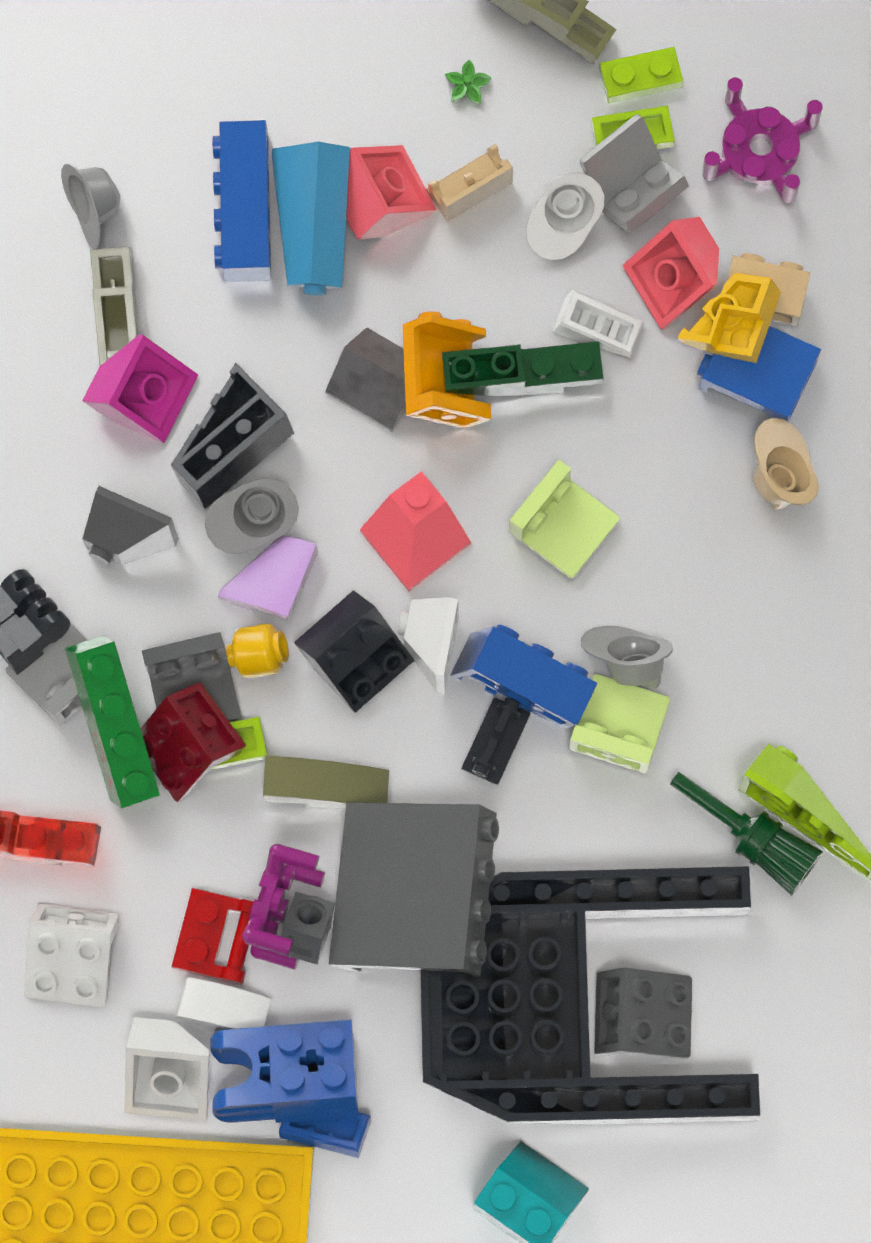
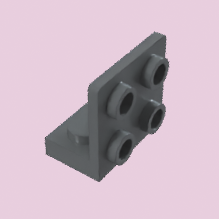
(191, 662)
(643, 1013)

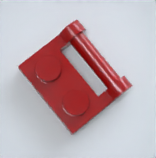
(203, 935)

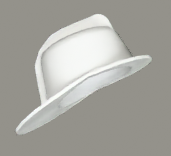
(564, 215)

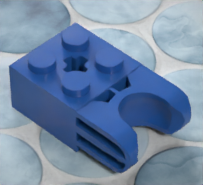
(281, 1074)

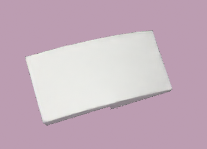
(221, 1006)

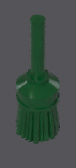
(758, 838)

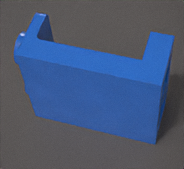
(772, 382)

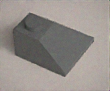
(125, 529)

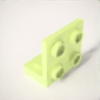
(562, 521)
(620, 724)

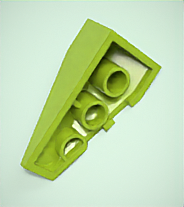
(793, 796)

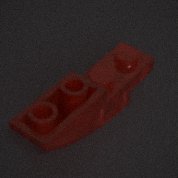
(48, 840)

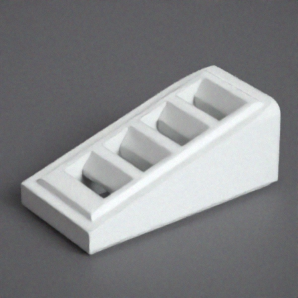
(579, 331)

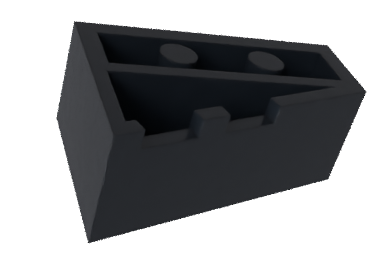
(231, 439)

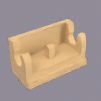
(471, 184)

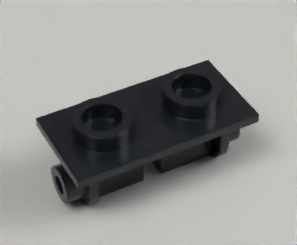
(496, 740)

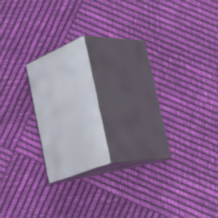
(371, 379)

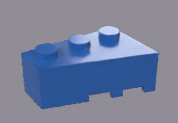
(526, 675)

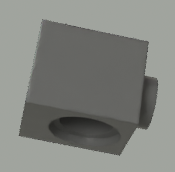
(308, 926)

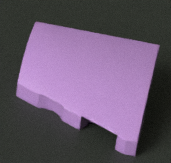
(273, 578)

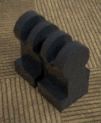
(27, 620)

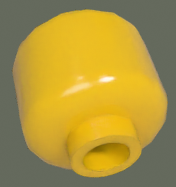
(257, 651)

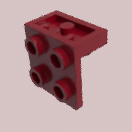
(187, 739)

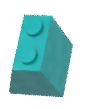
(529, 1197)

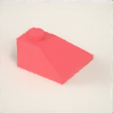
(384, 192)
(675, 269)
(415, 531)

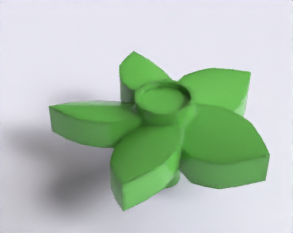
(467, 83)

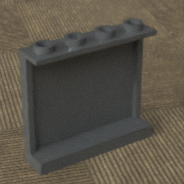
(414, 887)

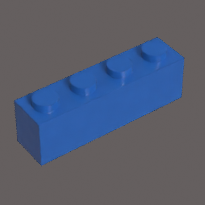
(244, 201)

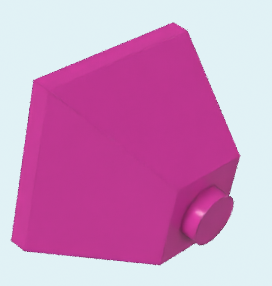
(141, 388)

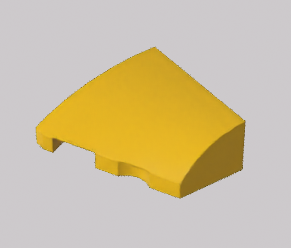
(736, 318)

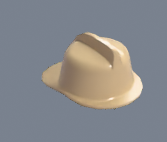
(784, 465)

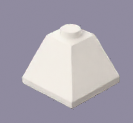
(430, 636)
(165, 1071)

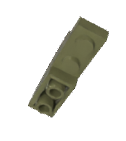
(565, 21)

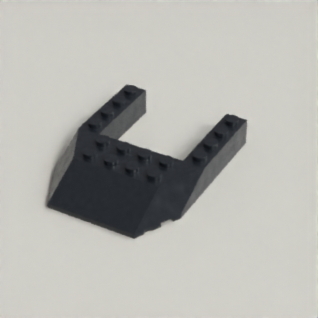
(522, 1027)

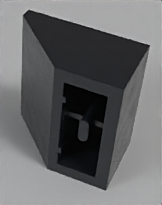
(354, 650)

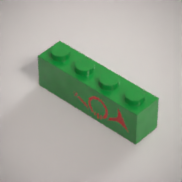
(112, 721)

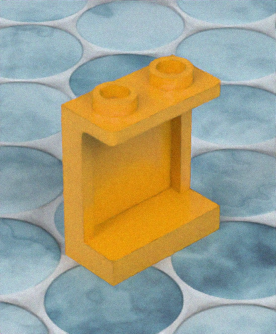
(424, 372)

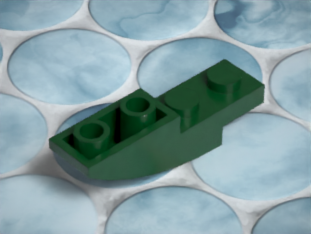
(522, 371)

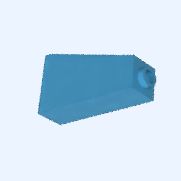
(312, 213)

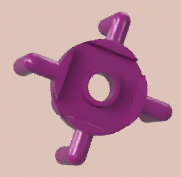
(765, 125)
(282, 867)

